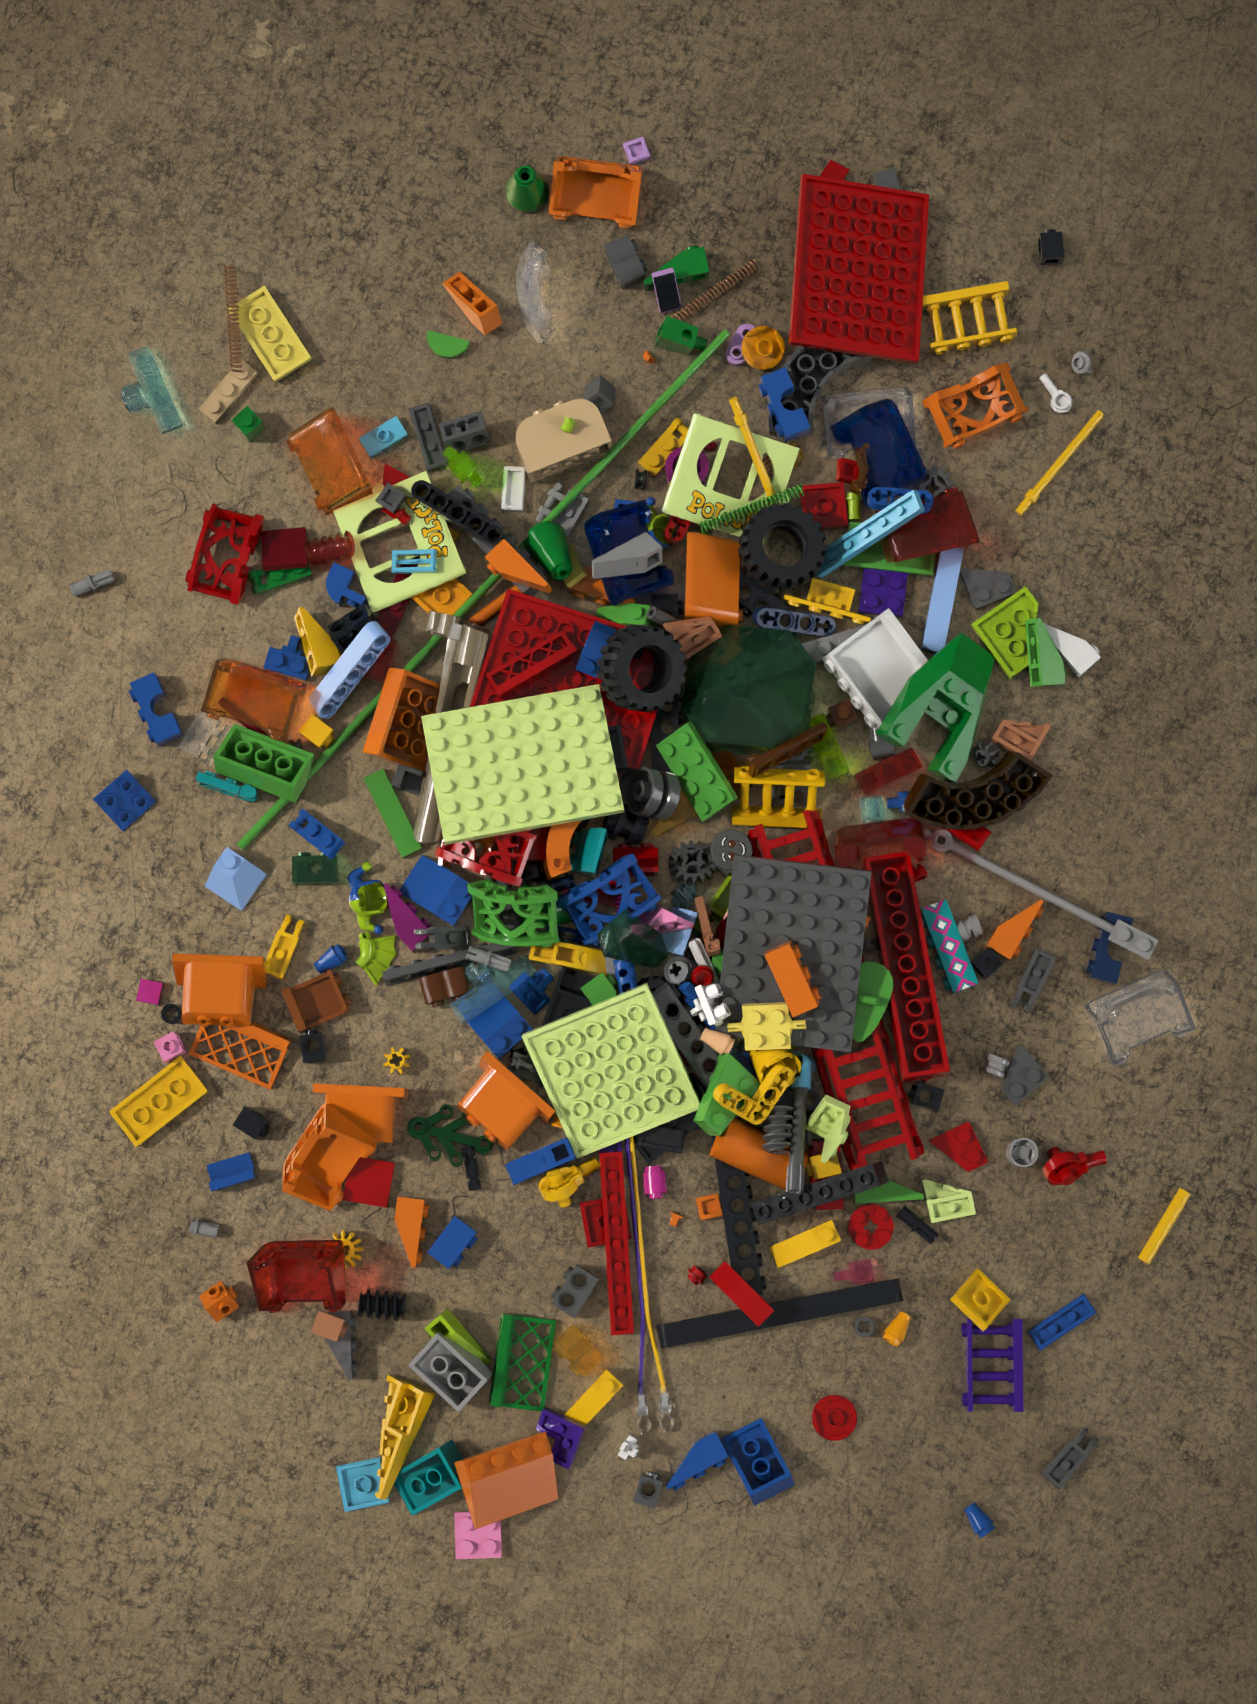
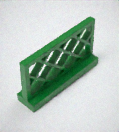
(502, 1359)

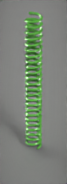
(751, 508)

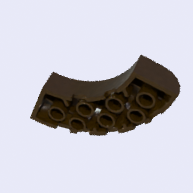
(980, 800)

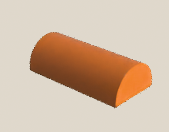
(742, 1148)

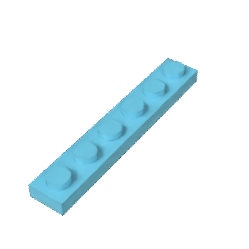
(871, 531)

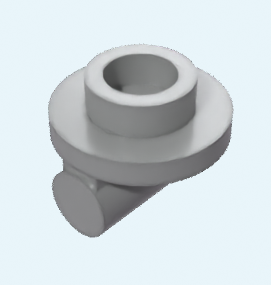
(1082, 363)

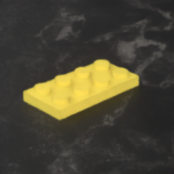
(270, 334)

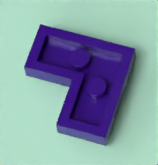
(566, 1435)

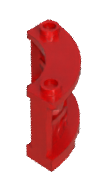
(250, 531)
(503, 869)

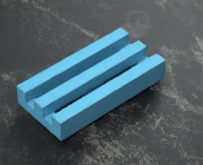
(405, 570)

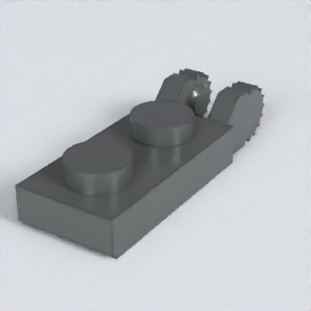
(444, 938)
(1034, 978)
(1068, 1459)

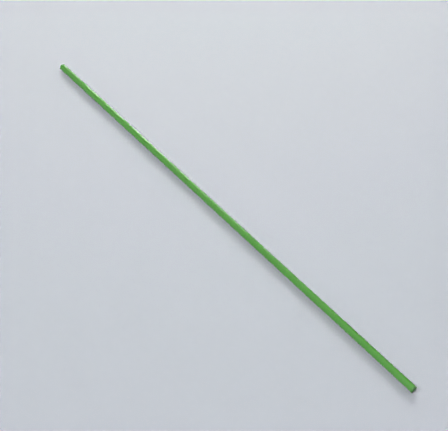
(487, 585)

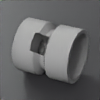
(1022, 1152)

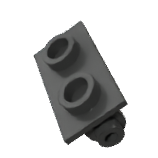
(524, 1068)

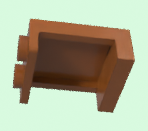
(316, 1001)

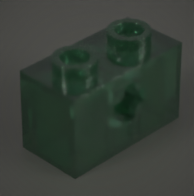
(304, 876)

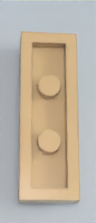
(228, 392)

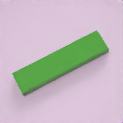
(392, 813)

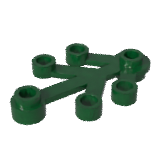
(446, 1135)

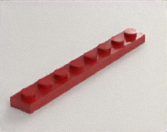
(616, 1243)

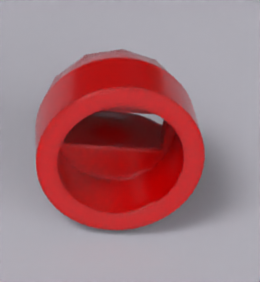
(919, 873)

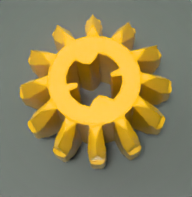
(352, 1245)

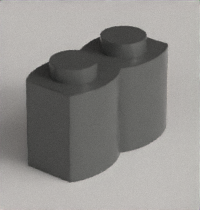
(624, 261)

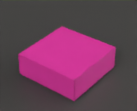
(149, 992)

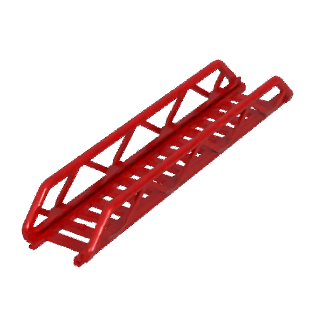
(881, 1040)

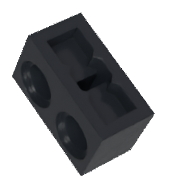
(347, 627)

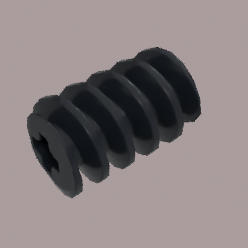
(382, 1305)

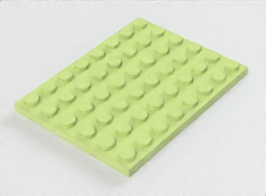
(522, 764)

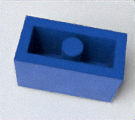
(453, 1242)

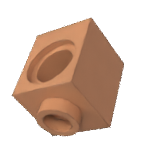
(329, 1326)

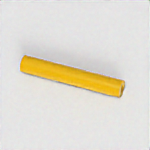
(1164, 1226)

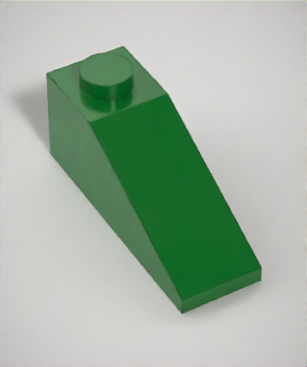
(687, 265)

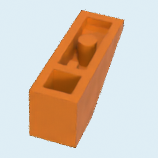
(474, 303)
(513, 567)

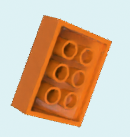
(397, 724)
(508, 1479)

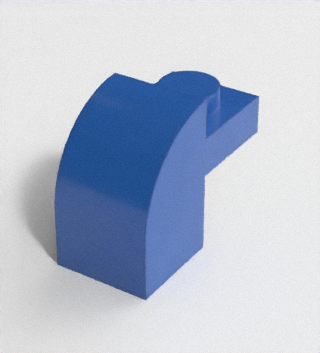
(338, 587)
(591, 651)

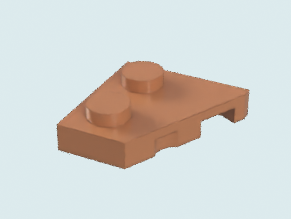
(1020, 737)

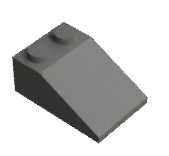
(450, 1370)

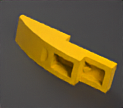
(570, 956)

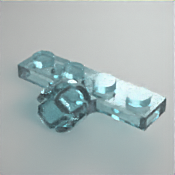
(150, 391)
(489, 987)

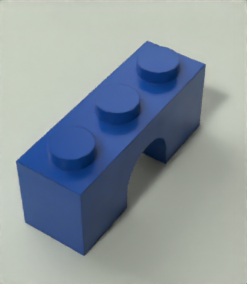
(790, 423)
(161, 728)

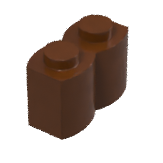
(444, 986)

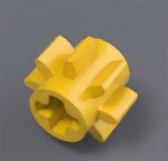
(391, 1057)

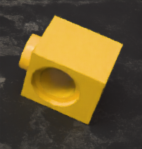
(317, 732)
(820, 1170)

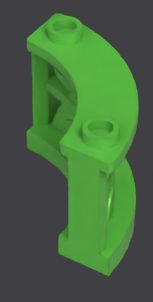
(487, 893)

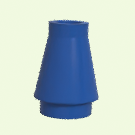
(331, 958)
(979, 1520)

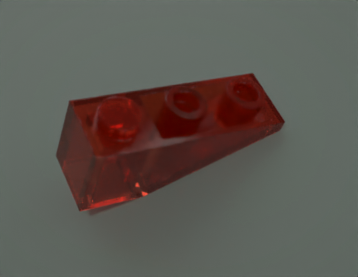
(887, 772)

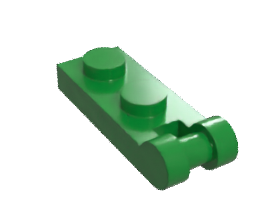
(277, 578)

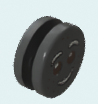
(726, 846)

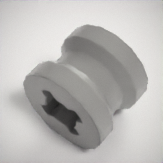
(995, 1066)

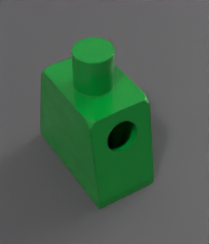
(671, 336)

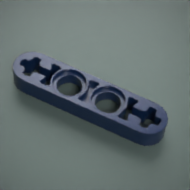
(794, 621)

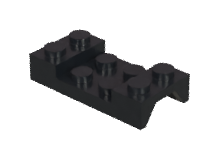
(567, 995)

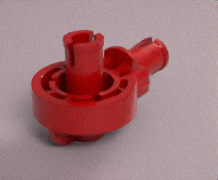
(1069, 1166)

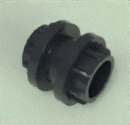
(626, 825)

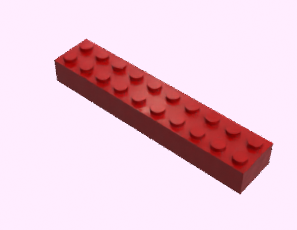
(905, 954)

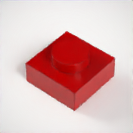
(847, 470)

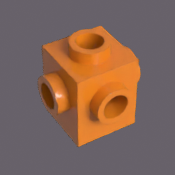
(219, 1301)

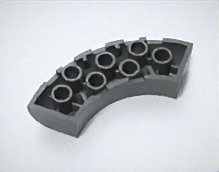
(810, 374)

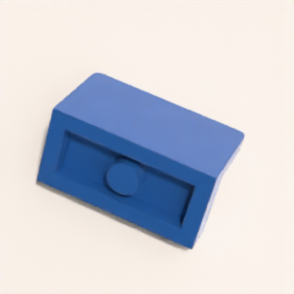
(231, 1171)

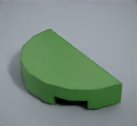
(446, 345)

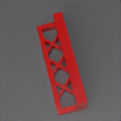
(537, 668)

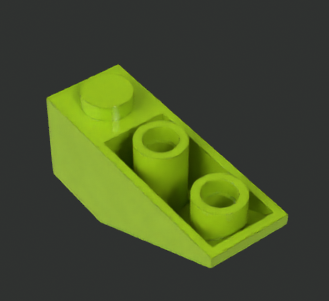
(451, 1328)

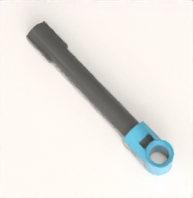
(800, 1088)

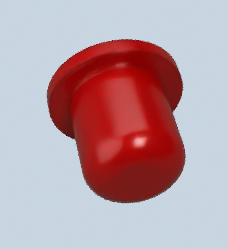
(402, 516)

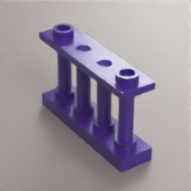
(1012, 1353)

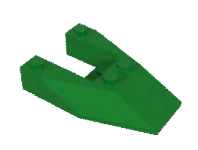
(953, 695)

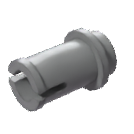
(204, 1228)

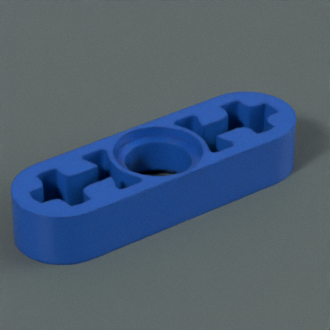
(884, 492)

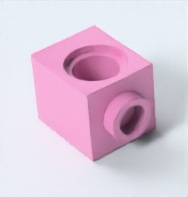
(170, 1047)

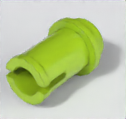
(854, 507)

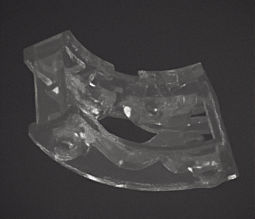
(529, 280)

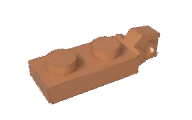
(708, 929)

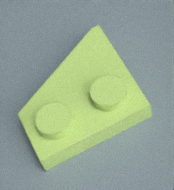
(947, 1201)

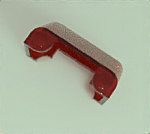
(941, 529)
(904, 830)
(299, 1273)

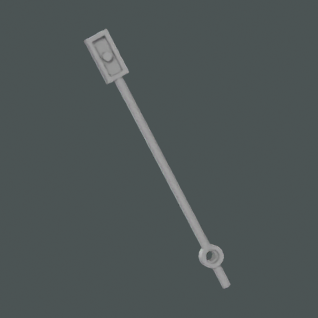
(1121, 932)

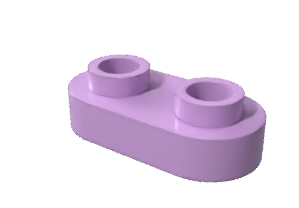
(736, 344)

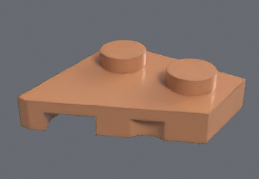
(693, 634)

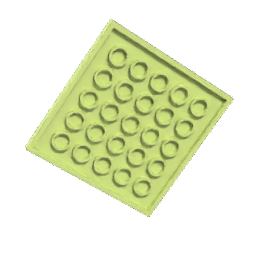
(611, 1070)

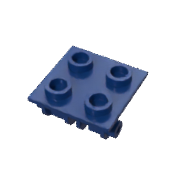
(124, 800)

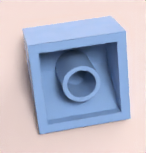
(677, 941)

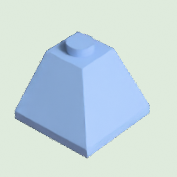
(234, 879)

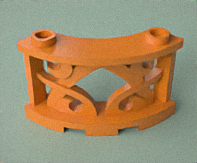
(989, 379)
(557, 850)

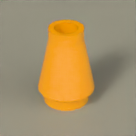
(897, 1329)

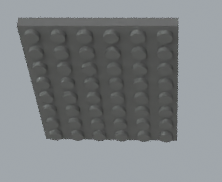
(817, 910)

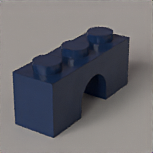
(1102, 966)

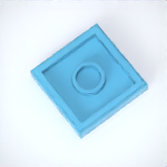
(359, 1483)

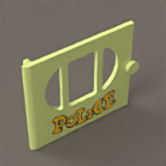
(696, 502)
(428, 531)

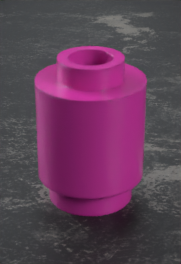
(654, 1182)

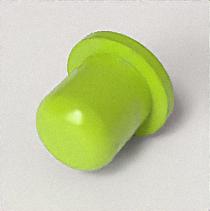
(568, 424)

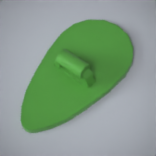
(872, 998)

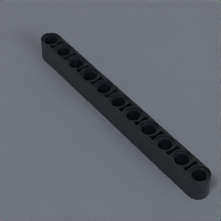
(784, 1313)

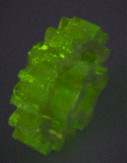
(462, 467)

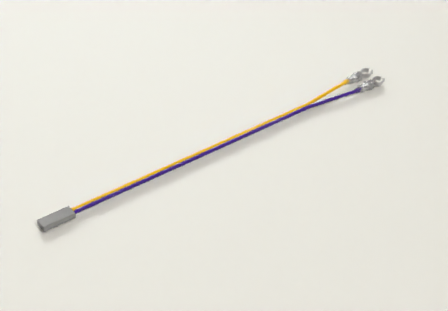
(642, 1407)

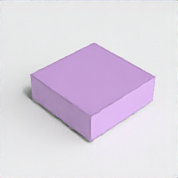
(636, 151)

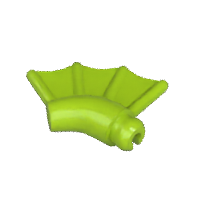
(375, 955)

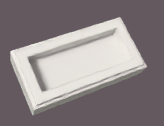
(513, 489)

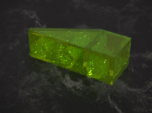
(829, 752)

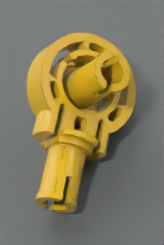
(565, 1181)

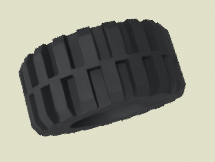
(800, 526)
(667, 668)

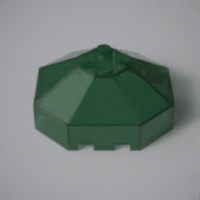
(750, 690)

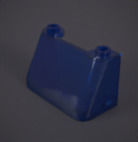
(891, 450)
(613, 529)

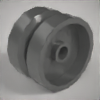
(653, 793)

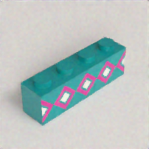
(948, 946)

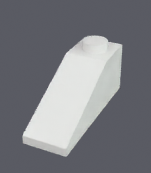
(1074, 651)

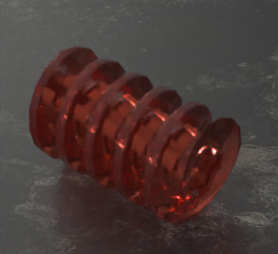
(330, 548)

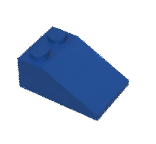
(437, 890)
(500, 1027)
(757, 1461)

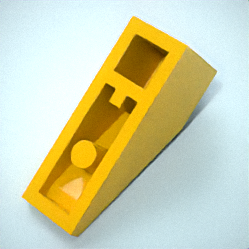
(317, 644)
(804, 1243)
(594, 1398)

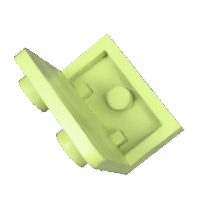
(830, 1122)

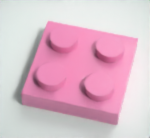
(479, 1542)

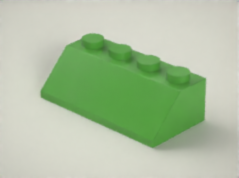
(263, 763)

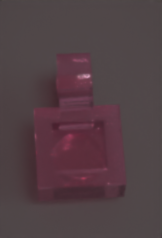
(858, 1272)

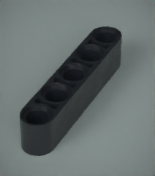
(451, 508)

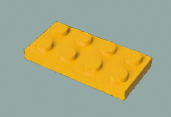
(158, 1101)

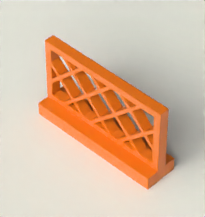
(255, 1031)

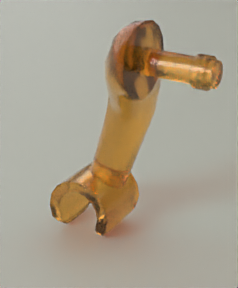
(860, 456)

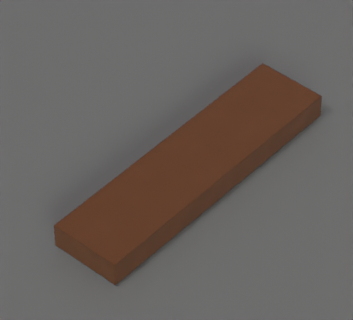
(787, 750)

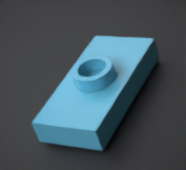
(383, 437)

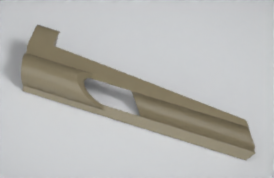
(461, 664)

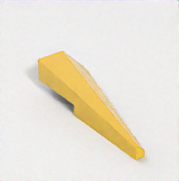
(405, 1412)

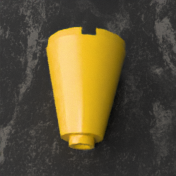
(765, 1059)

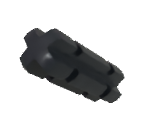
(471, 1168)

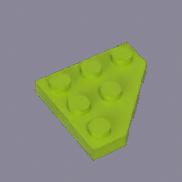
(1005, 631)

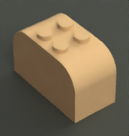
(550, 450)

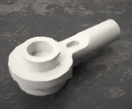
(1060, 401)

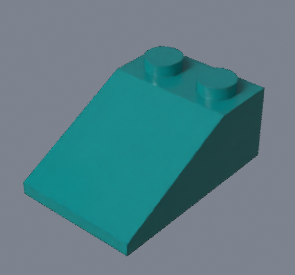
(589, 852)
(429, 1478)

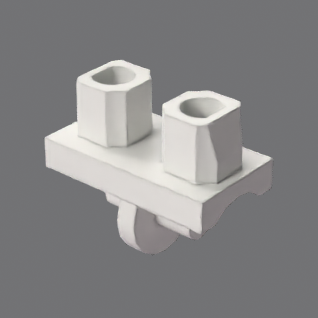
(706, 1006)

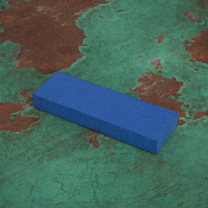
(1061, 1322)

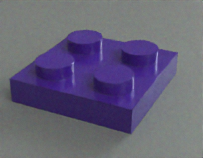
(882, 591)

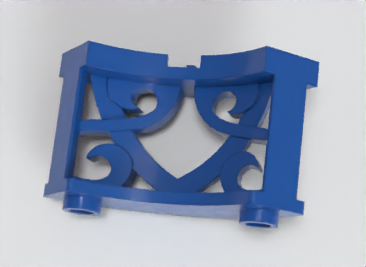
(574, 899)

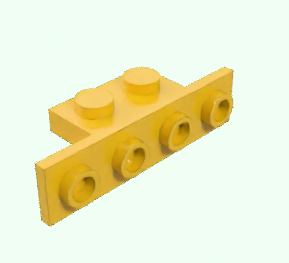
(829, 597)

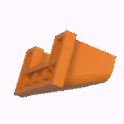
(218, 987)
(502, 1104)
(366, 1106)

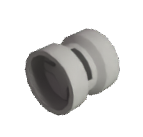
(969, 928)

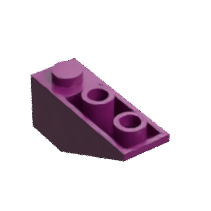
(405, 919)

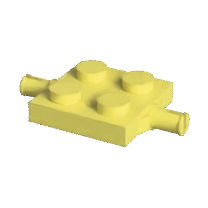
(766, 1026)

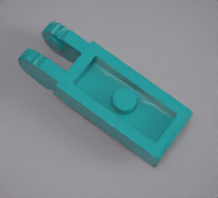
(227, 787)

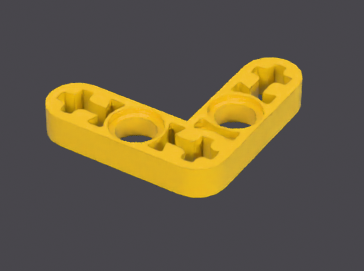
(753, 1104)

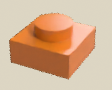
(709, 1206)

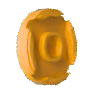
(763, 347)

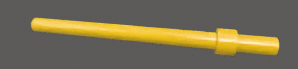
(741, 420)
(1033, 494)

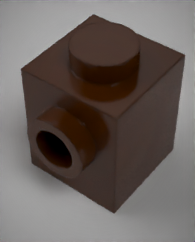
(841, 715)

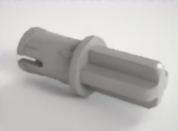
(91, 582)
(488, 958)

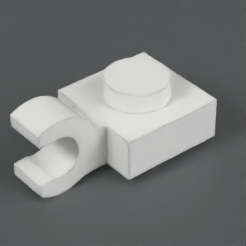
(629, 1447)

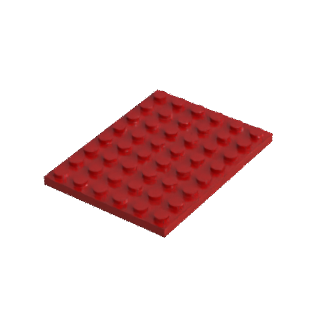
(859, 269)
(529, 621)

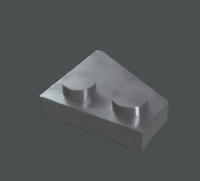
(987, 586)

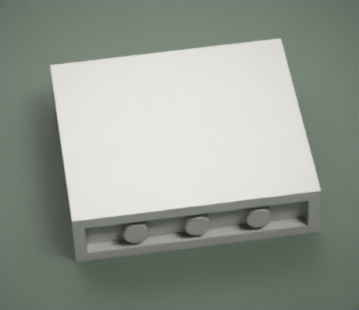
(875, 665)

